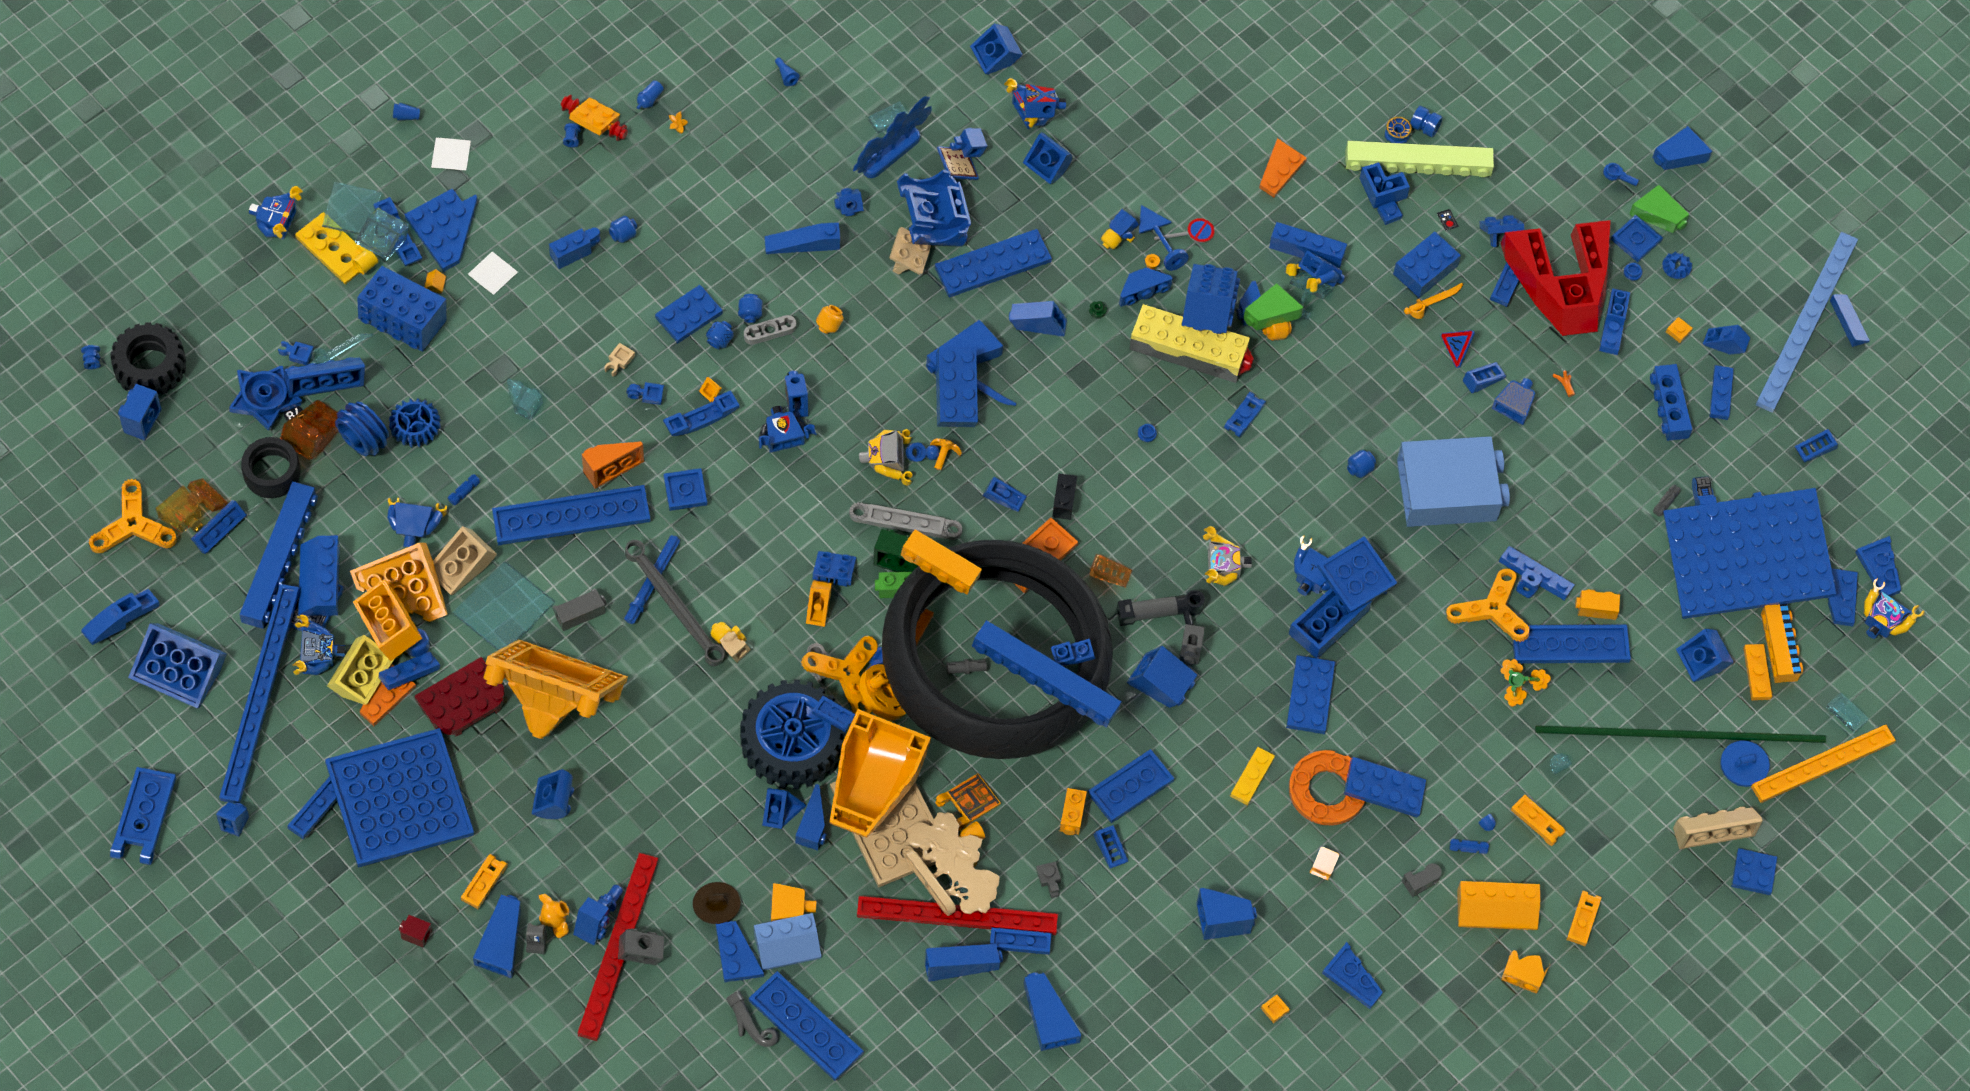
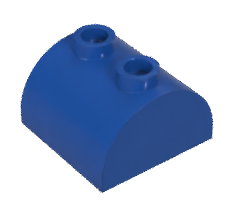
(1047, 158)
(553, 795)

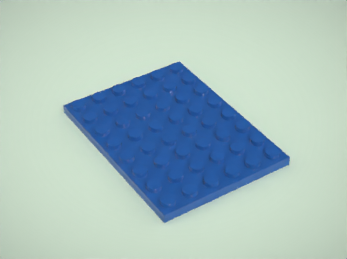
(1749, 553)

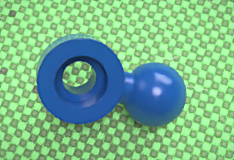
(931, 452)

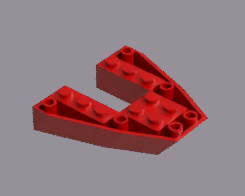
(1567, 301)

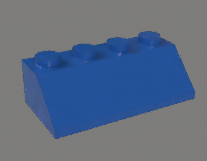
(324, 377)
(319, 576)

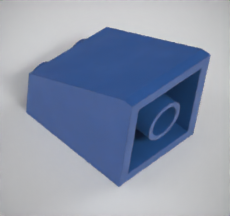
(1162, 677)
(1224, 914)

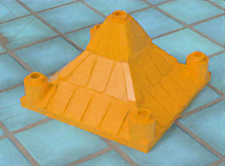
(551, 684)

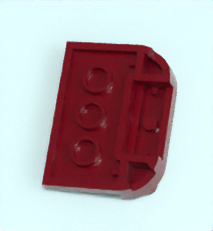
(461, 699)

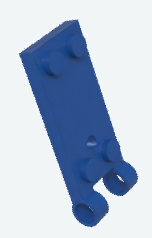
(146, 806)

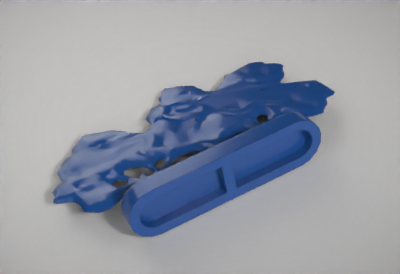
(898, 140)

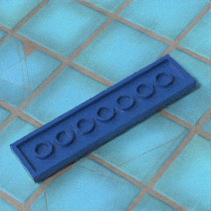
(571, 515)

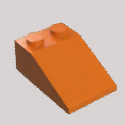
(610, 461)

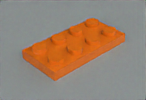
(1051, 539)

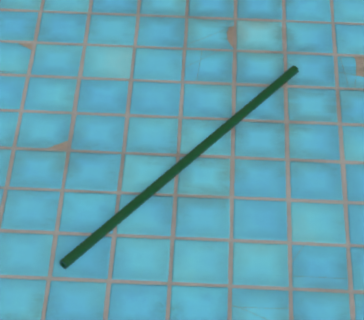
(1680, 734)

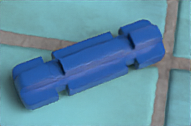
(463, 489)
(1469, 846)

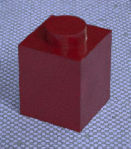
(415, 930)

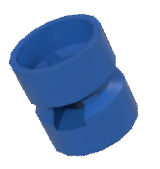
(1427, 122)

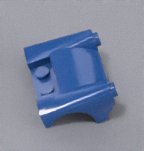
(936, 209)

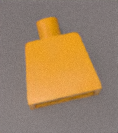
(789, 902)

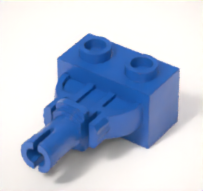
(593, 916)

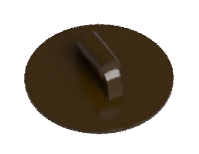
(716, 903)

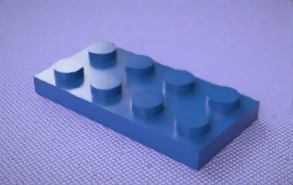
(1310, 694)
(1130, 786)
(1384, 787)

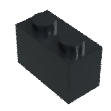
(1064, 496)

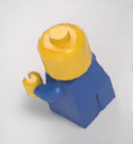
(1119, 229)

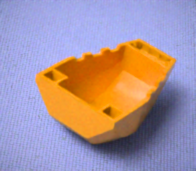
(875, 771)

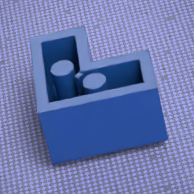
(1382, 188)

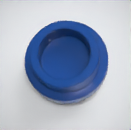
(1633, 271)
(1147, 433)

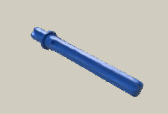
(637, 605)

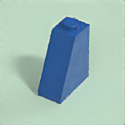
(1682, 150)
(1038, 318)

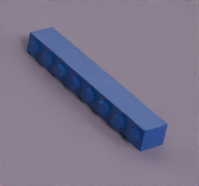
(278, 555)
(1046, 674)

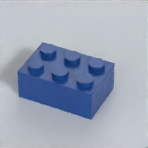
(1427, 264)

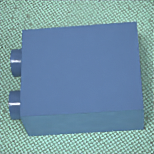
(1451, 481)

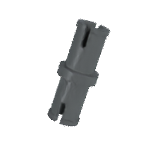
(966, 666)

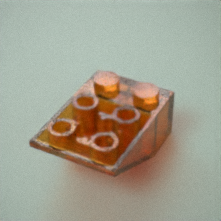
(311, 429)

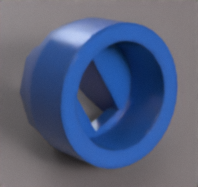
(1487, 823)

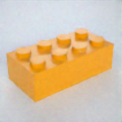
(387, 620)

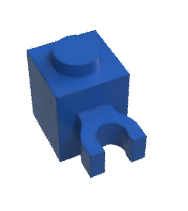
(970, 142)

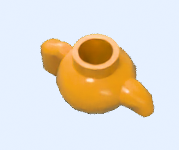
(554, 915)

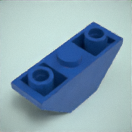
(1143, 285)

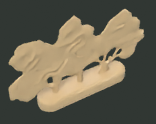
(955, 858)

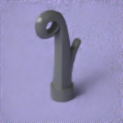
(745, 1021)

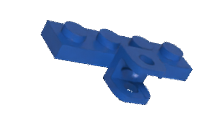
(1535, 575)

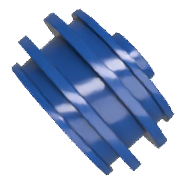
(361, 428)

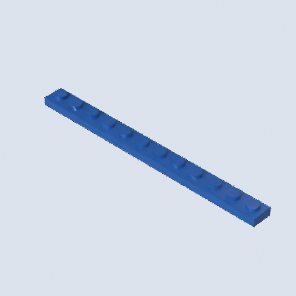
(259, 694)

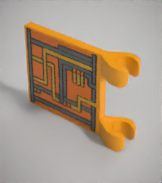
(971, 799)

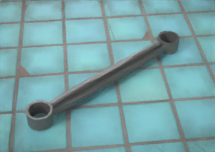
(674, 602)

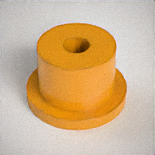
(1152, 261)

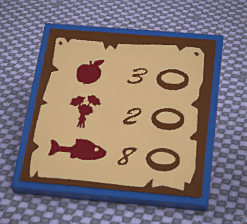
(956, 163)

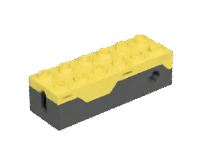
(1164, 337)

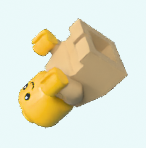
(731, 639)

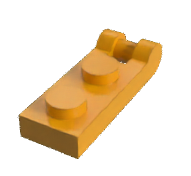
(1538, 820)
(483, 881)
(1583, 919)

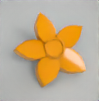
(677, 123)

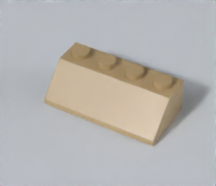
(1717, 827)

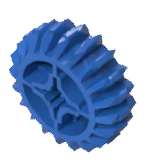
(417, 428)

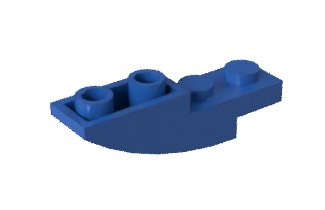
(1614, 321)
(118, 614)

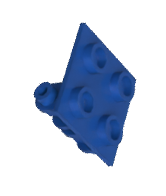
(834, 567)

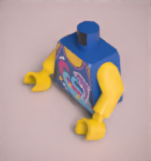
(1886, 615)

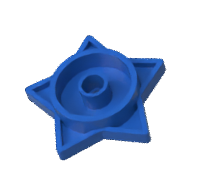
(263, 396)

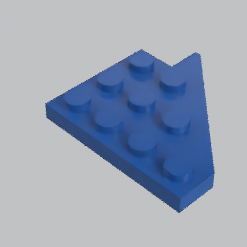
(443, 226)

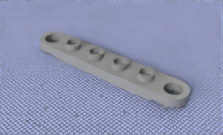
(905, 521)

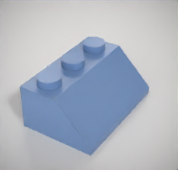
(787, 941)

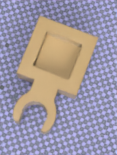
(619, 357)

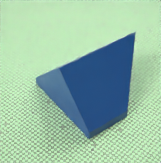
(780, 808)

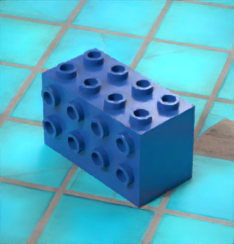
(1211, 298)
(401, 308)

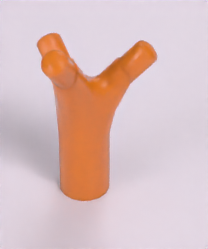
(1565, 380)

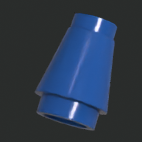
(405, 112)

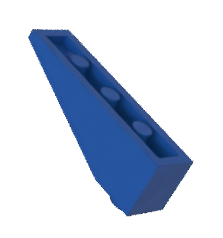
(806, 239)

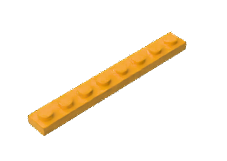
(1823, 763)

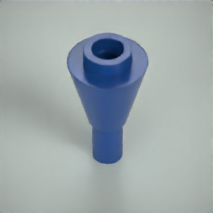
(788, 75)

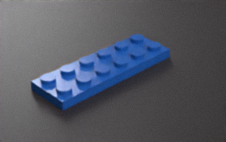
(993, 263)
(1573, 644)
(806, 1026)

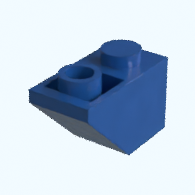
(1727, 339)

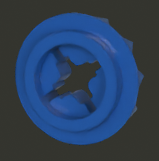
(1669, 265)

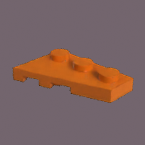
(1281, 168)
(384, 701)

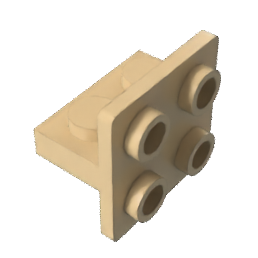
(907, 254)

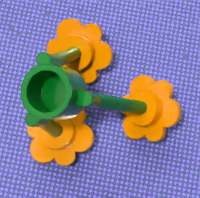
(1512, 672)

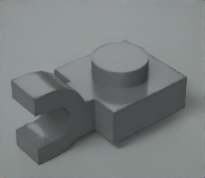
(1049, 876)

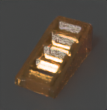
(1101, 574)

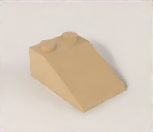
(462, 560)

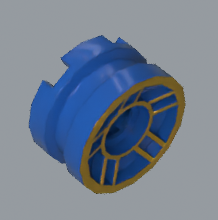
(1400, 125)

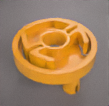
(872, 688)

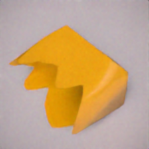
(1525, 972)

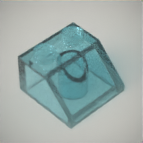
(382, 233)

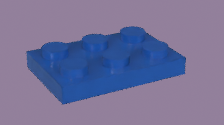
(688, 314)

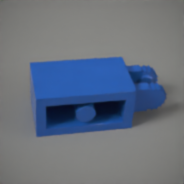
(573, 246)

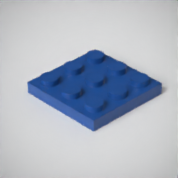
(1356, 574)

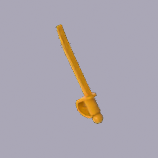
(1420, 305)

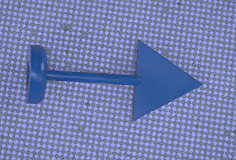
(1150, 220)

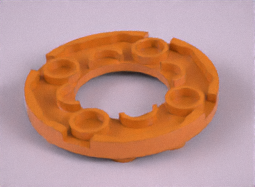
(1303, 801)

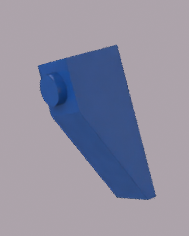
(812, 827)

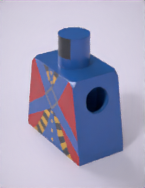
(1041, 102)

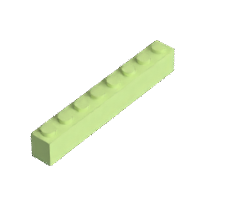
(1420, 158)

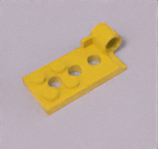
(361, 258)

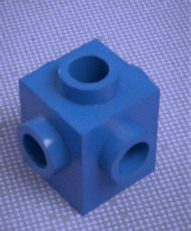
(848, 201)

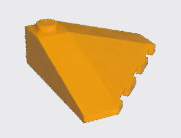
(412, 578)

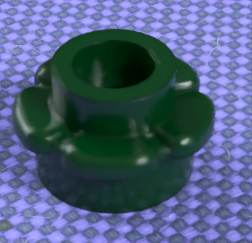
(1097, 313)

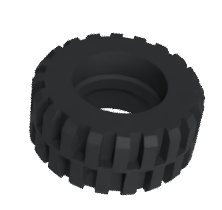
(142, 339)

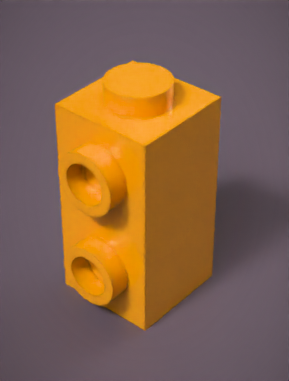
(1598, 604)
(1073, 811)

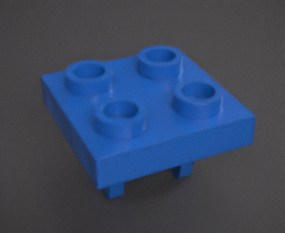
(1493, 226)

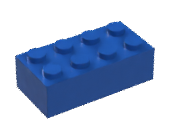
(956, 387)
(1324, 623)

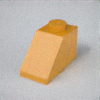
(818, 603)

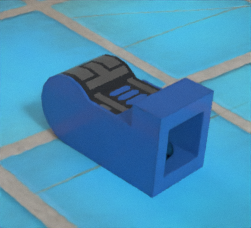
(1702, 491)

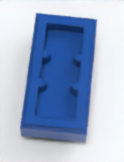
(833, 714)

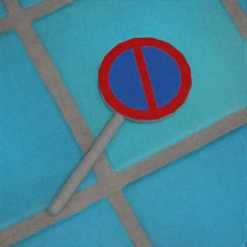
(1198, 230)

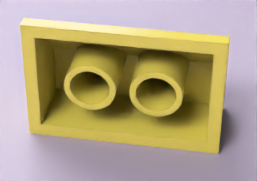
(359, 671)

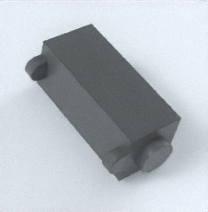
(580, 609)

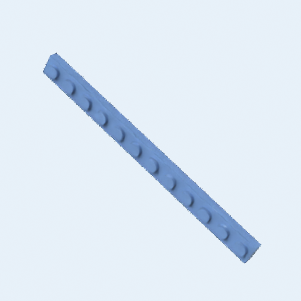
(1806, 322)

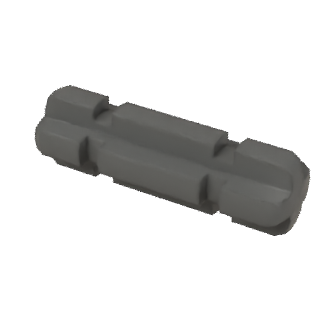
(1666, 500)

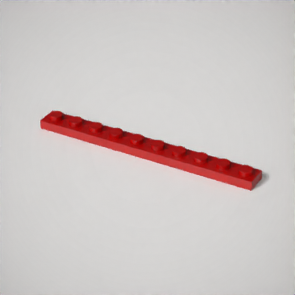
(932, 914)
(611, 965)

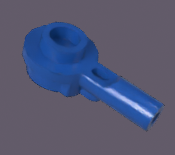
(1614, 171)

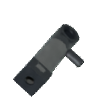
(1160, 607)

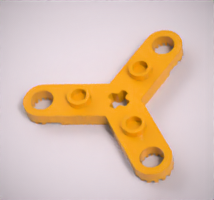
(144, 528)
(1481, 609)
(833, 668)

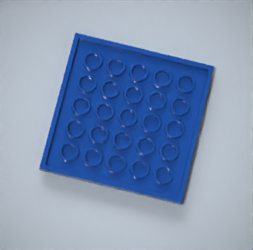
(399, 797)

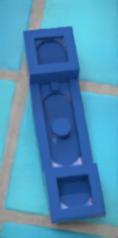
(407, 251)
(703, 416)

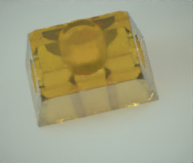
(179, 513)

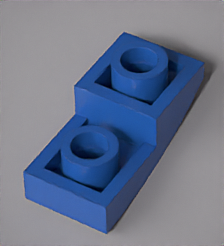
(1073, 653)

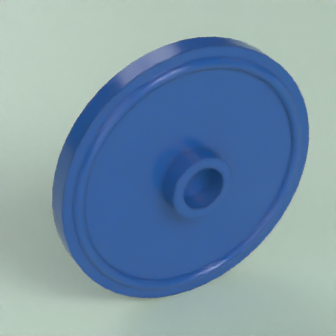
(1744, 763)

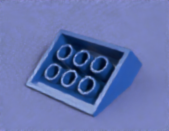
(176, 665)

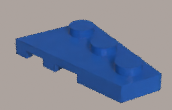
(1879, 563)
(1843, 604)
(735, 954)
(1351, 976)

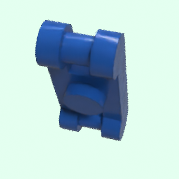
(1245, 415)

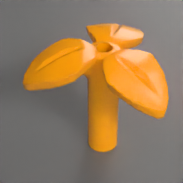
(945, 446)

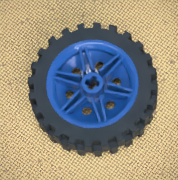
(784, 764)

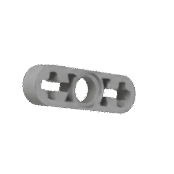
(769, 336)

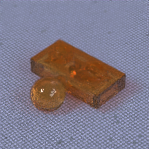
(203, 492)

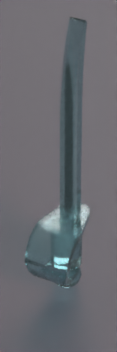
(327, 356)

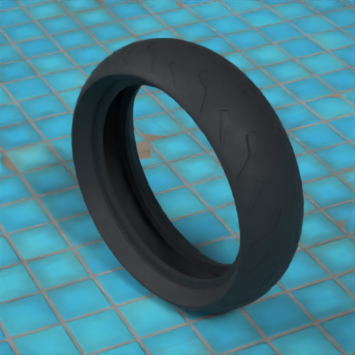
(969, 731)

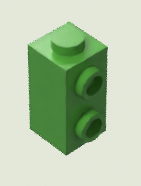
(889, 583)

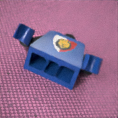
(784, 430)

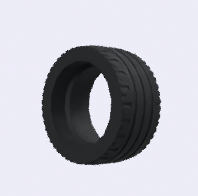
(270, 447)

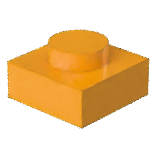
(1679, 330)
(1275, 1008)

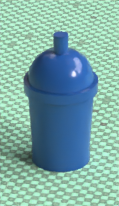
(649, 95)

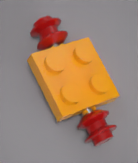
(594, 117)

